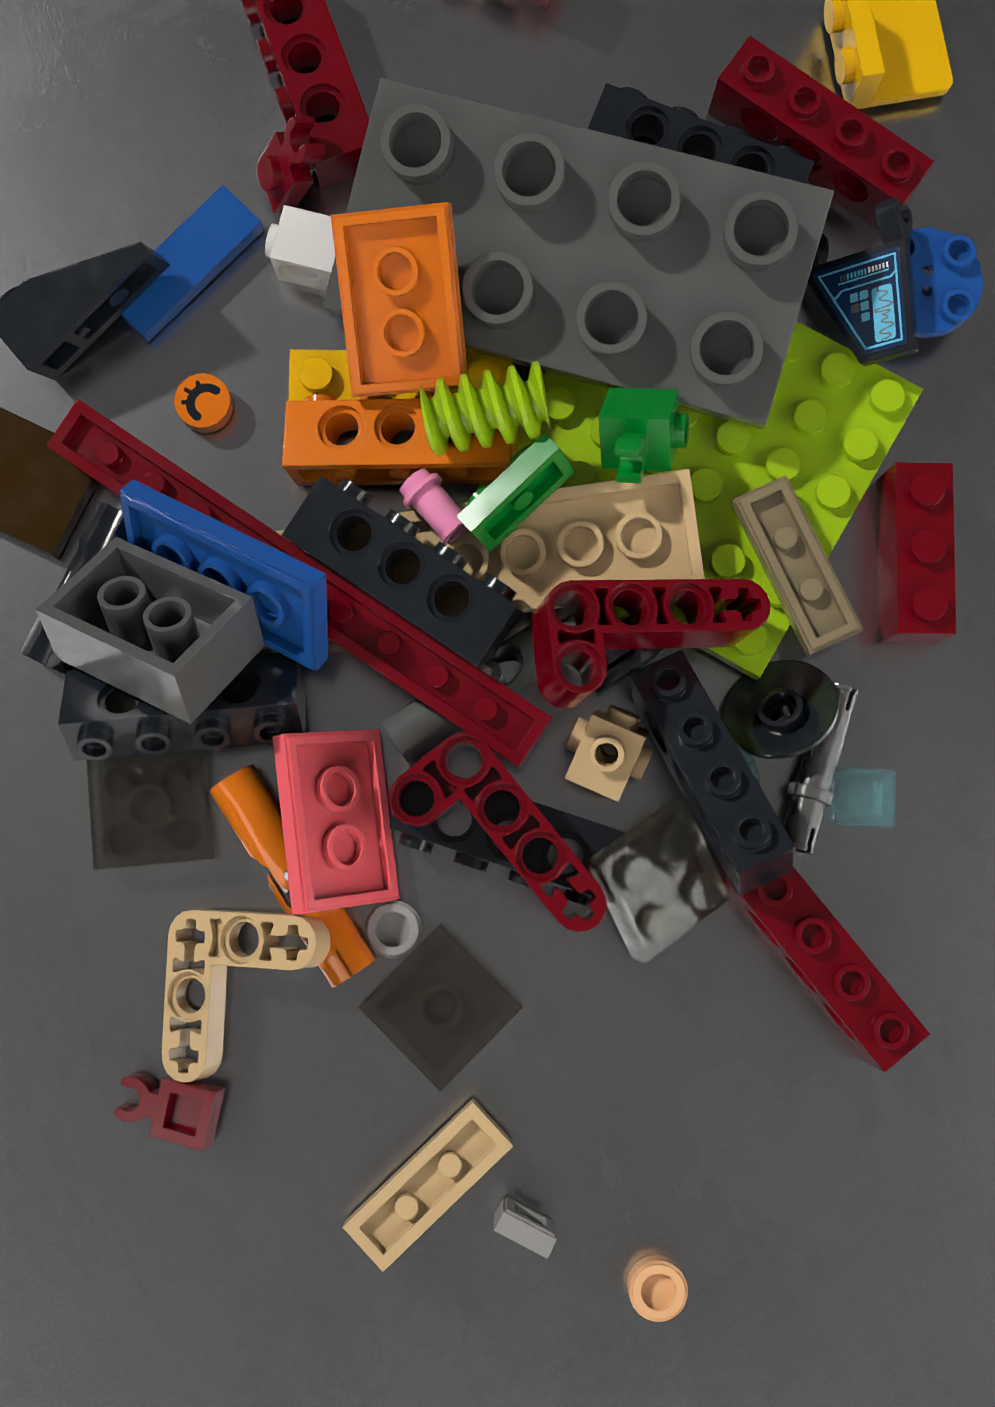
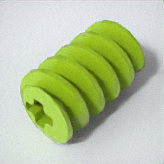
(485, 410)

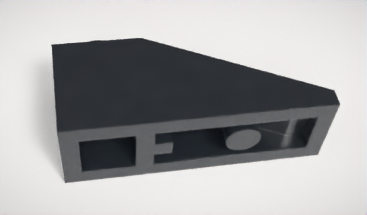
(65, 310)

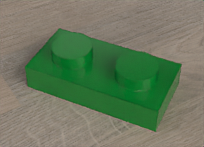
(516, 492)

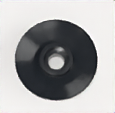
(782, 690)

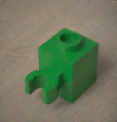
(641, 431)

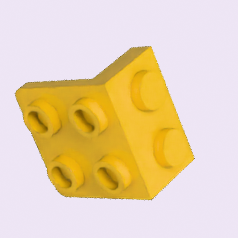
(887, 50)

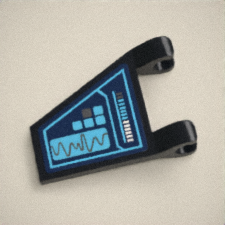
(872, 290)

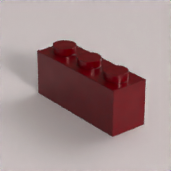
(916, 553)

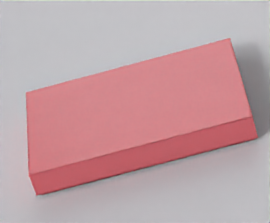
(335, 819)

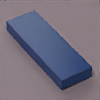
(196, 256)

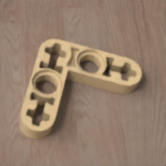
(219, 951)

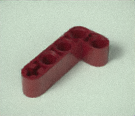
(651, 627)
(510, 839)

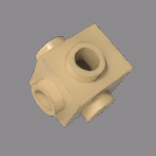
(604, 771)

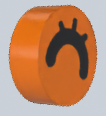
(203, 403)

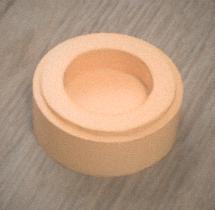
(657, 1288)

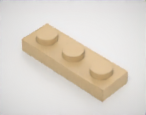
(427, 1185)

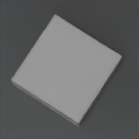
(525, 1226)

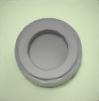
(393, 929)

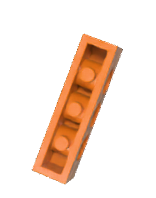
(370, 458)

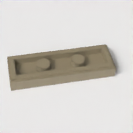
(796, 566)

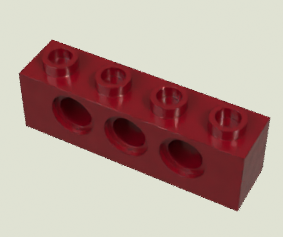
(324, 91)
(794, 110)
(833, 969)

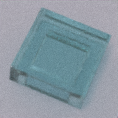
(864, 797)

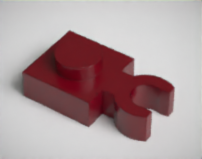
(286, 161)
(179, 1111)

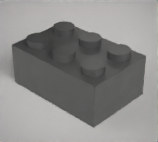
(152, 628)

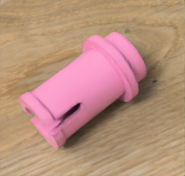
(433, 504)

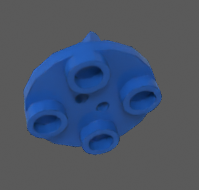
(953, 280)

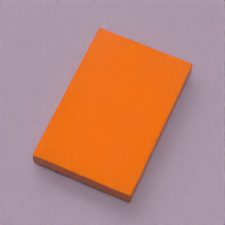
(400, 298)

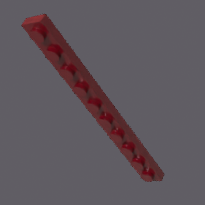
(353, 616)

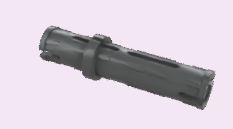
(814, 780)

